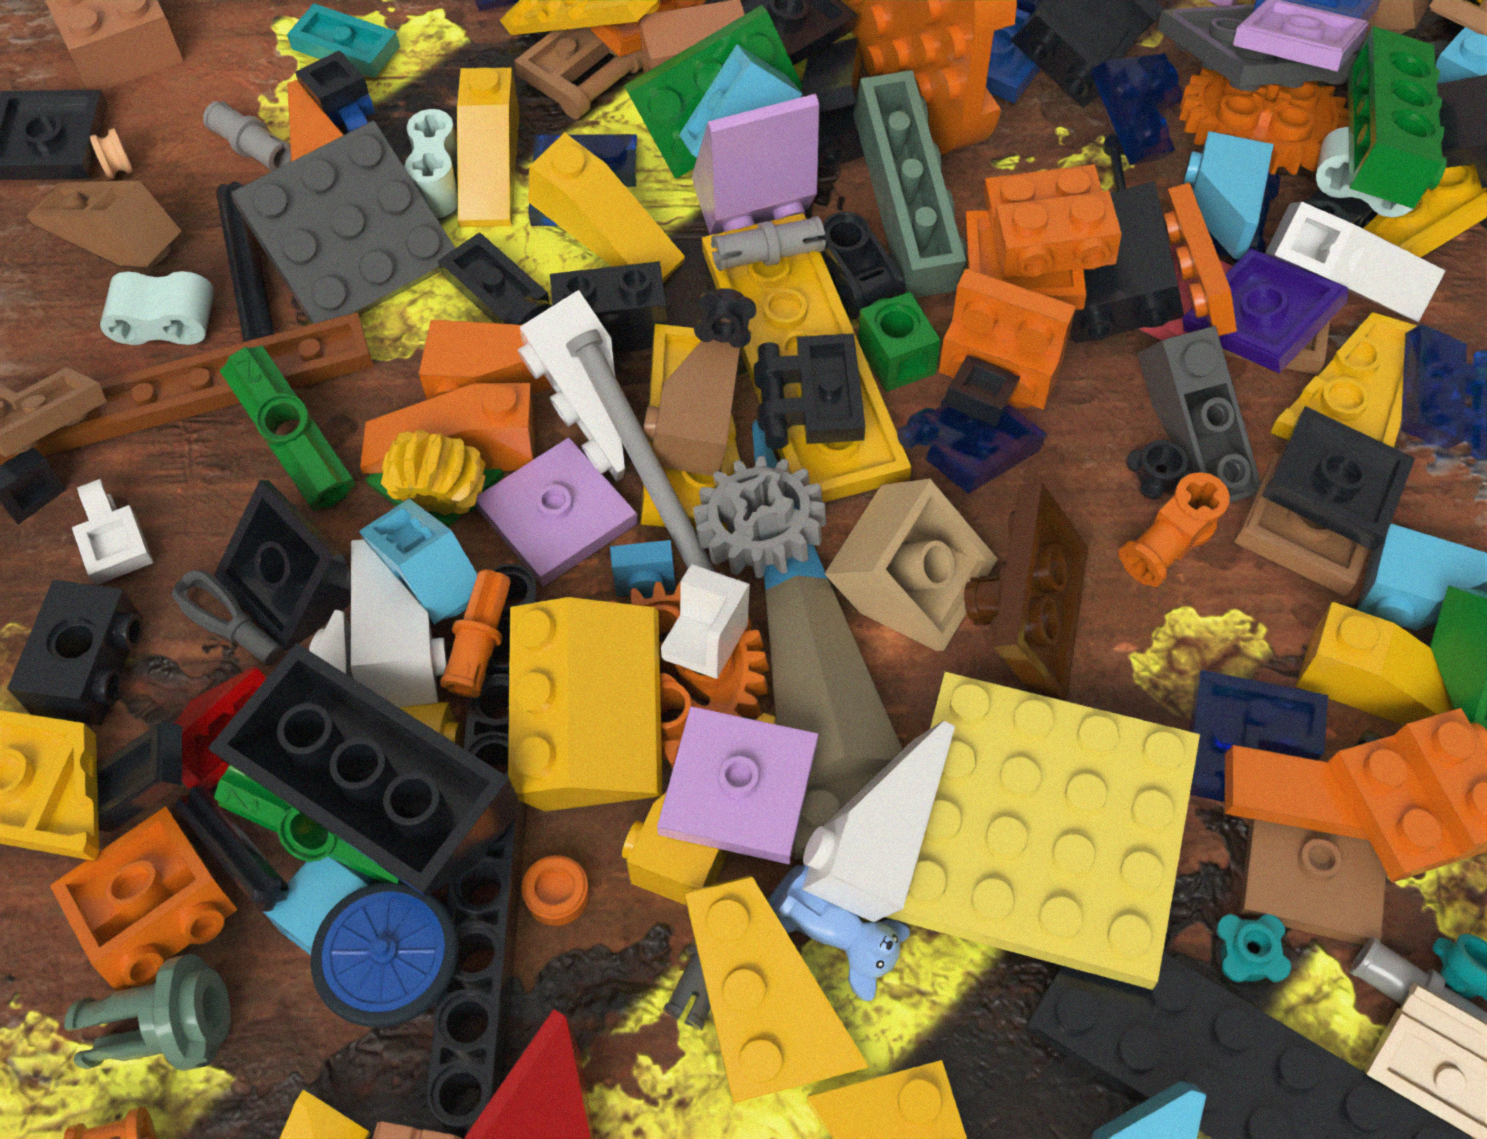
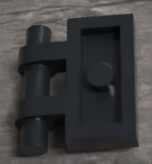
(829, 391)

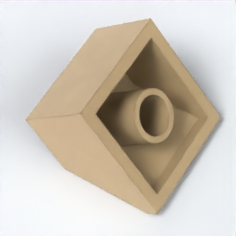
(911, 562)

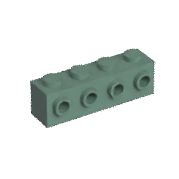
(909, 183)

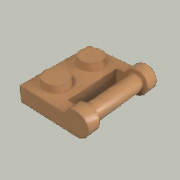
(564, 57)

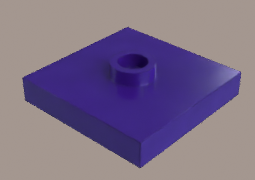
(1274, 309)

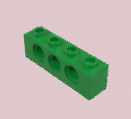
(1394, 119)

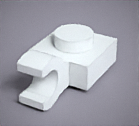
(111, 538)

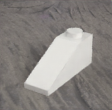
(391, 634)
(873, 843)

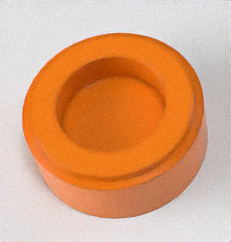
(555, 890)

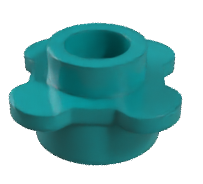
(1464, 964)
(1243, 965)

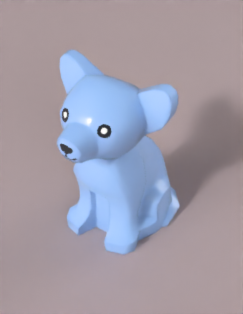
(869, 946)

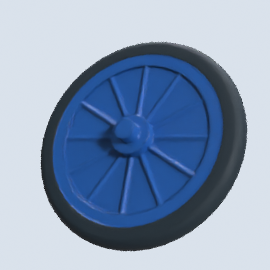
(384, 955)

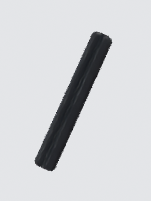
(244, 268)

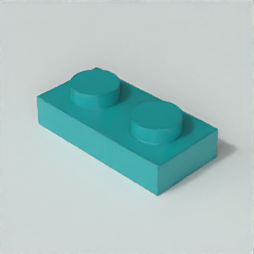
(328, 31)

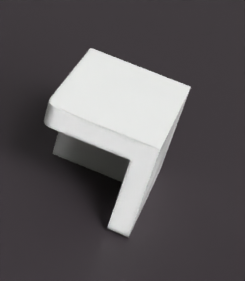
(709, 621)

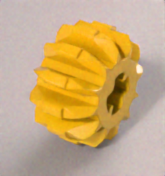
(433, 472)

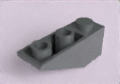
(1200, 408)

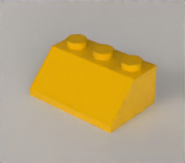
(584, 703)

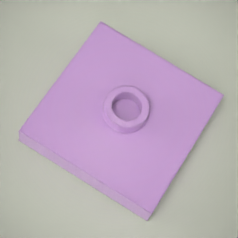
(1301, 34)
(556, 511)
(738, 785)

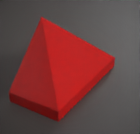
(204, 721)

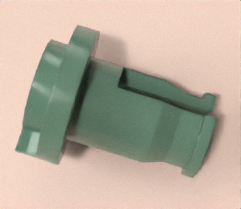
(177, 1016)

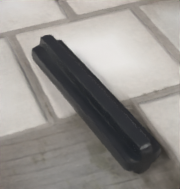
(232, 849)

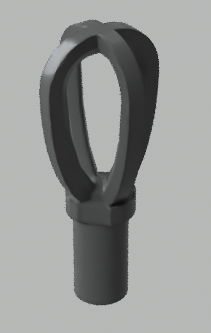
(239, 629)

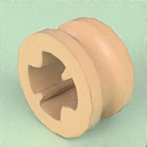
(111, 154)

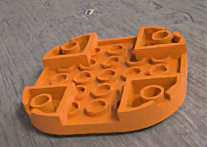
(949, 54)

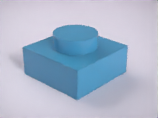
(642, 566)

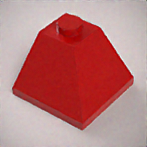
(542, 1093)

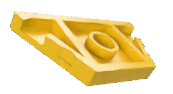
(48, 785)

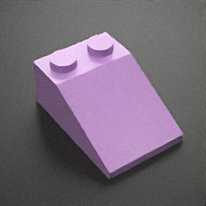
(758, 165)

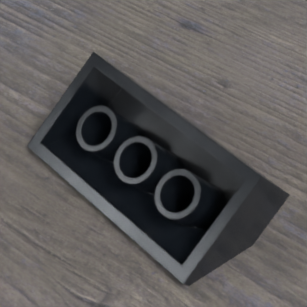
(368, 772)

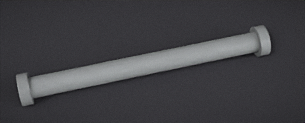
(638, 447)

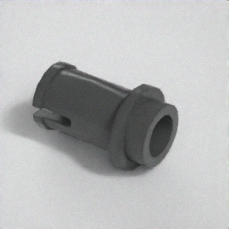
(690, 984)

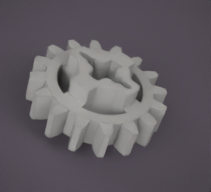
(760, 516)

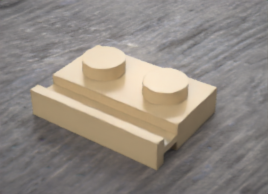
(1436, 1059)

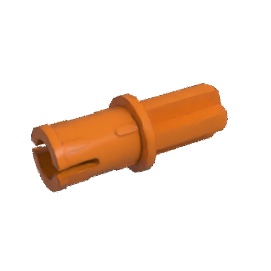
(476, 635)

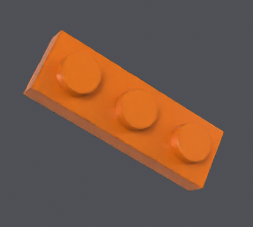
(1199, 260)

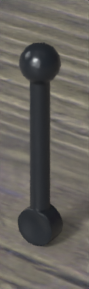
(1113, 148)

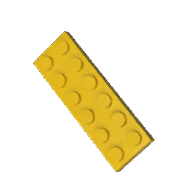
(801, 301)

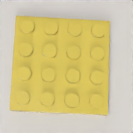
(1054, 831)

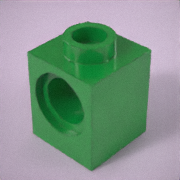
(898, 341)

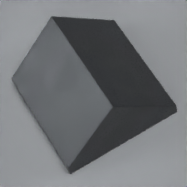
(283, 569)

